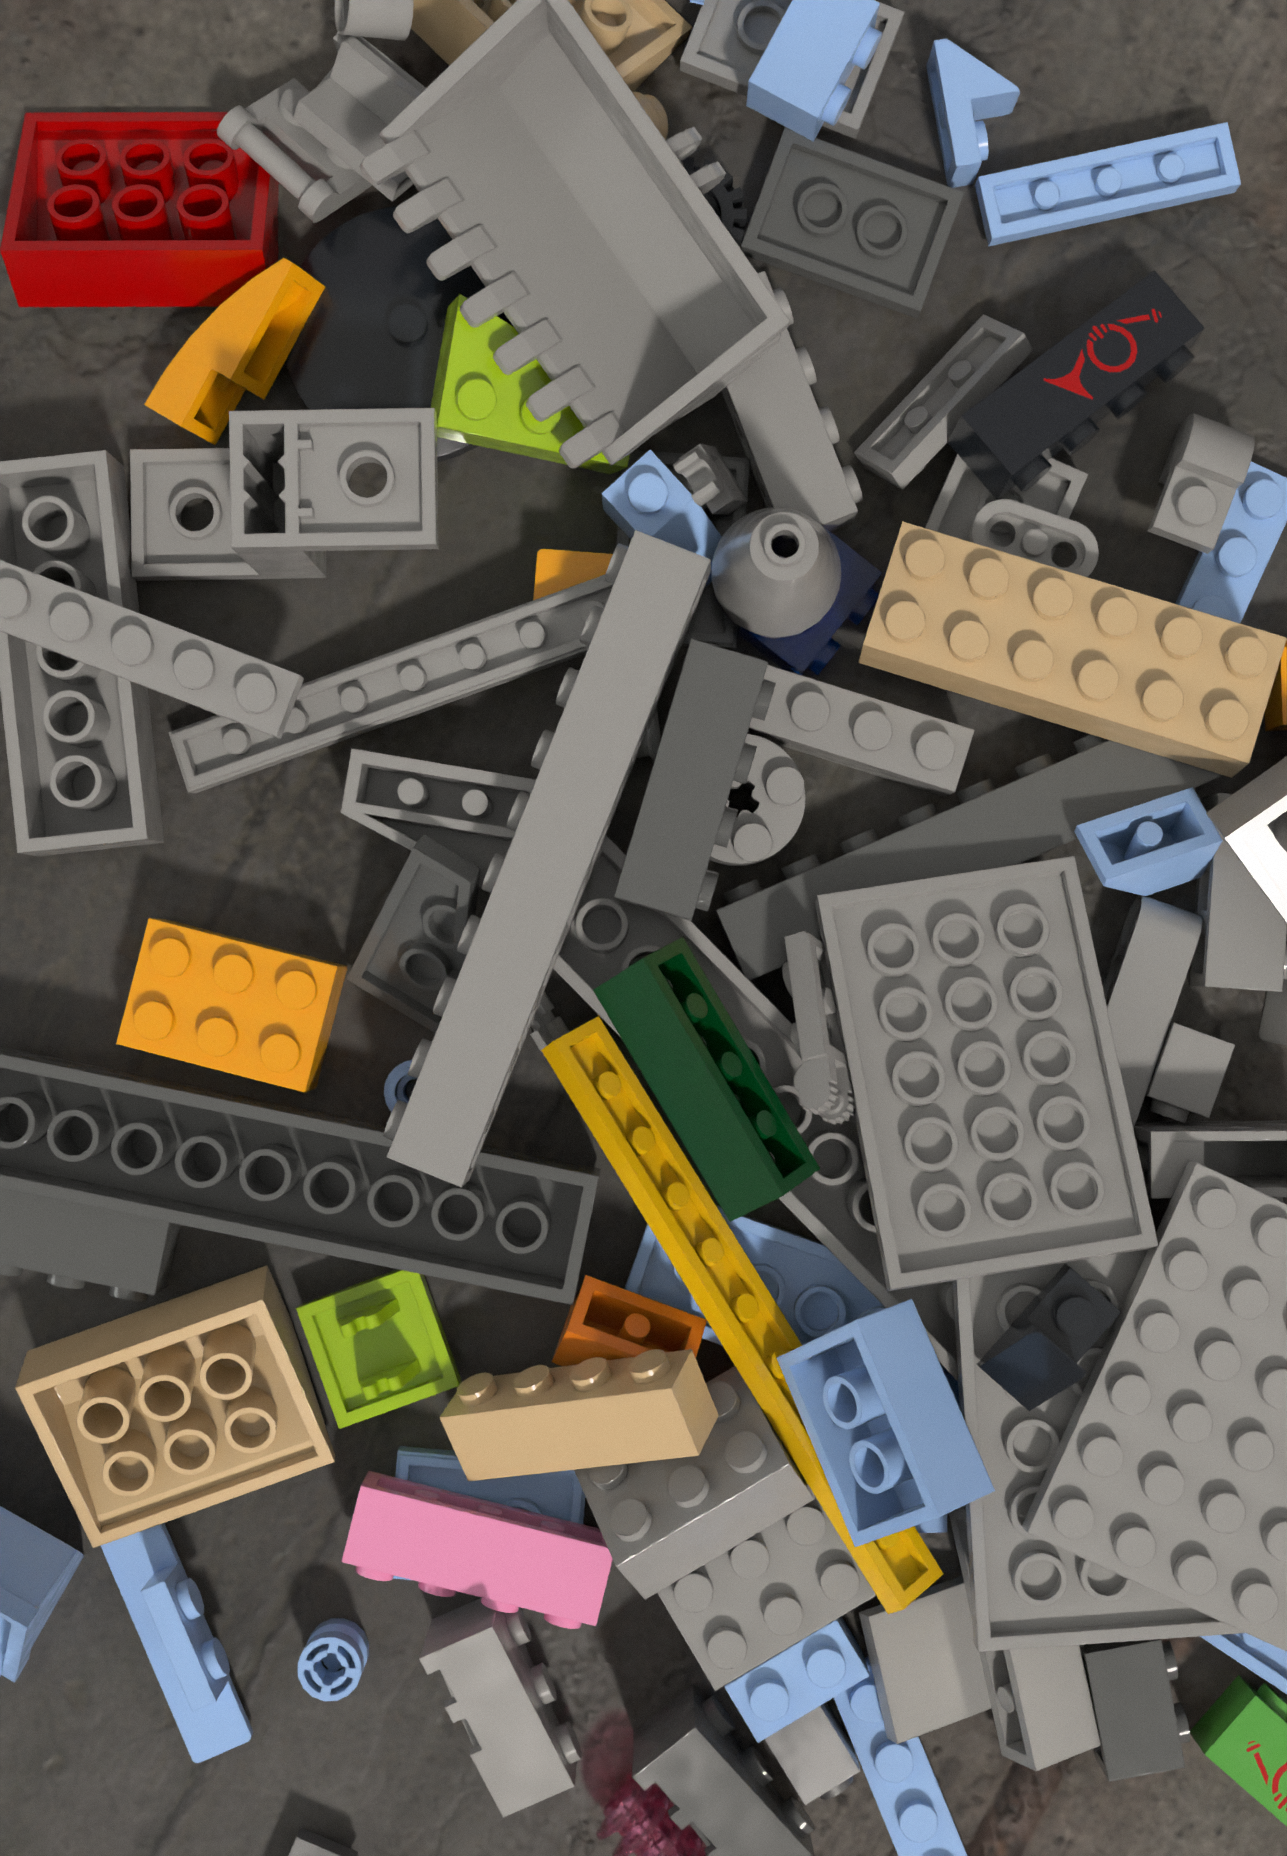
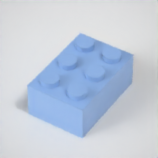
(885, 1424)

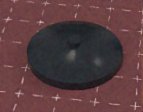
(378, 319)

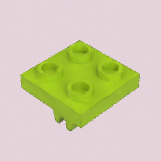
(378, 1346)

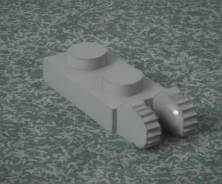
(824, 1075)

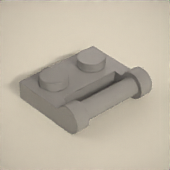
(291, 153)

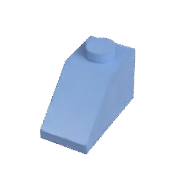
(659, 505)
(1151, 844)

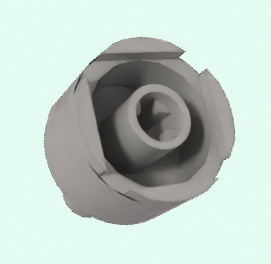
(779, 804)

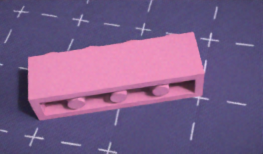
(478, 1550)

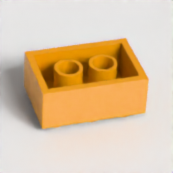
(231, 1005)

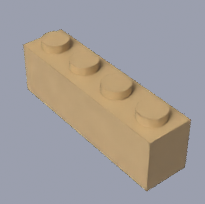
(580, 1415)

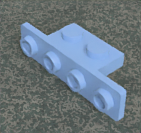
(179, 1642)

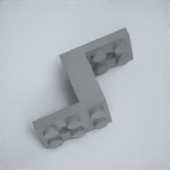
(285, 494)

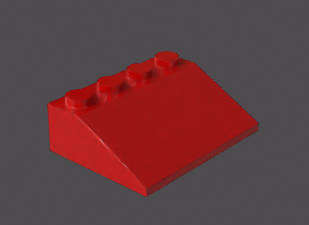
(135, 212)

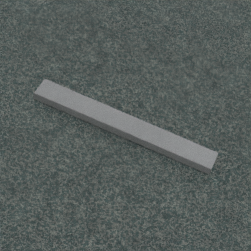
(396, 686)

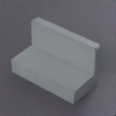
(355, 107)

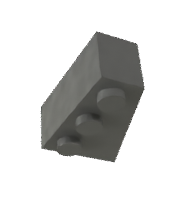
(717, 1782)

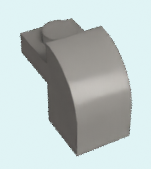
(1200, 481)

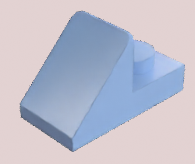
(961, 94)

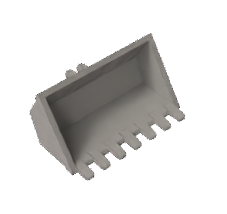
(579, 230)

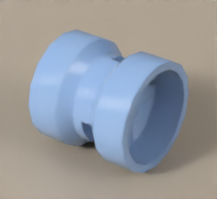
(339, 1645)

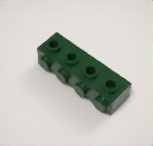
(701, 1081)

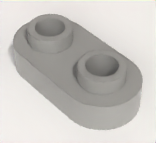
(1036, 534)

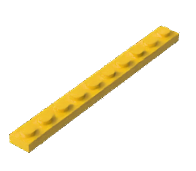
(717, 1278)

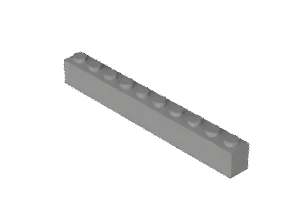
(549, 857)

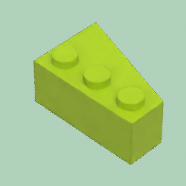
(488, 407)

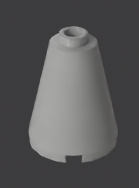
(773, 592)

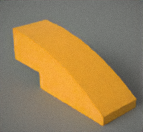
(236, 350)

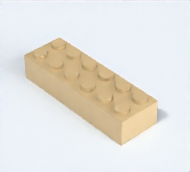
(1072, 650)

